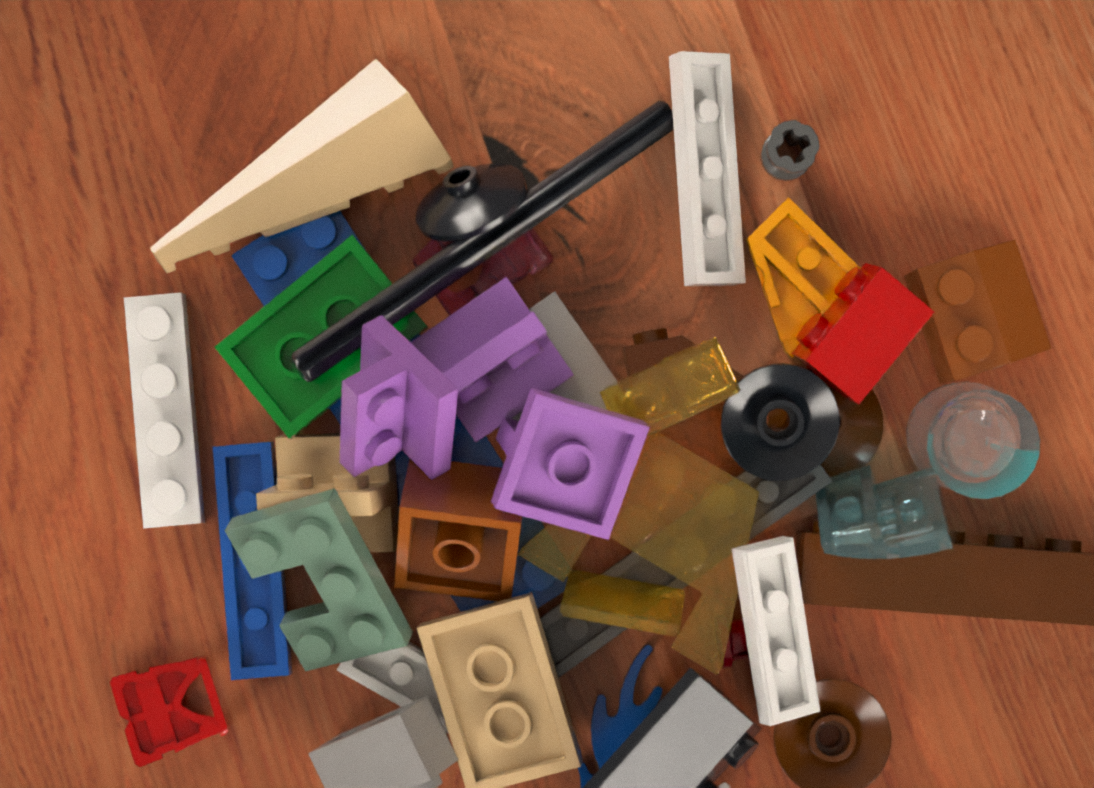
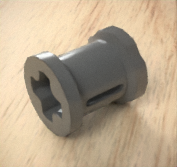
(795, 134)

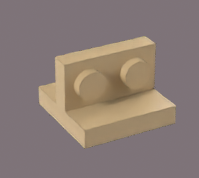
(312, 466)

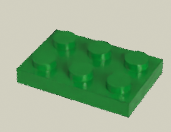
(318, 299)

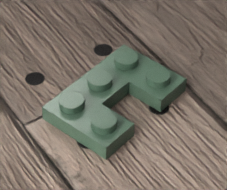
(358, 606)

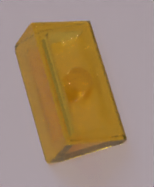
(623, 603)

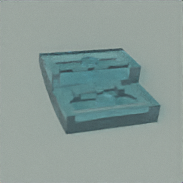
(882, 518)

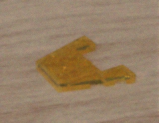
(683, 521)

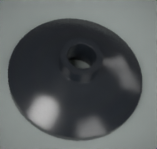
(471, 201)
(803, 438)

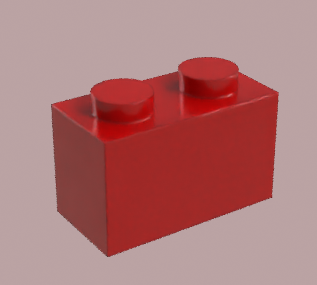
(861, 331)

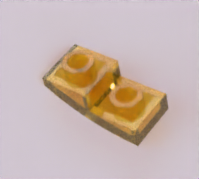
(674, 387)

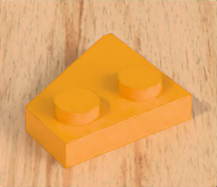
(796, 269)

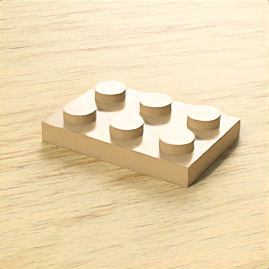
(500, 693)

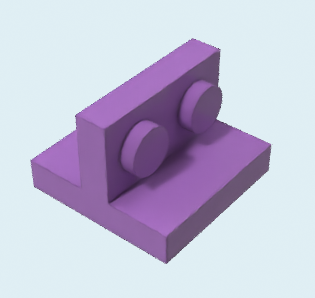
(493, 357)
(396, 406)
(567, 463)

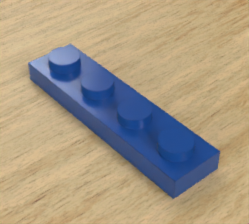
(256, 604)

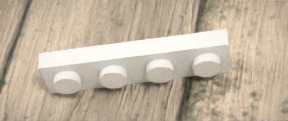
(707, 169)
(164, 410)

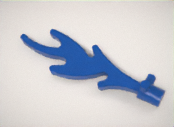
(611, 731)

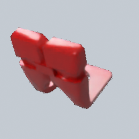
(155, 710)

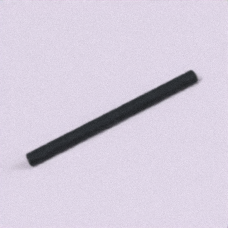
(465, 255)

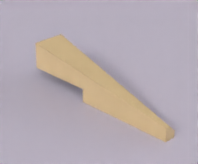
(348, 146)

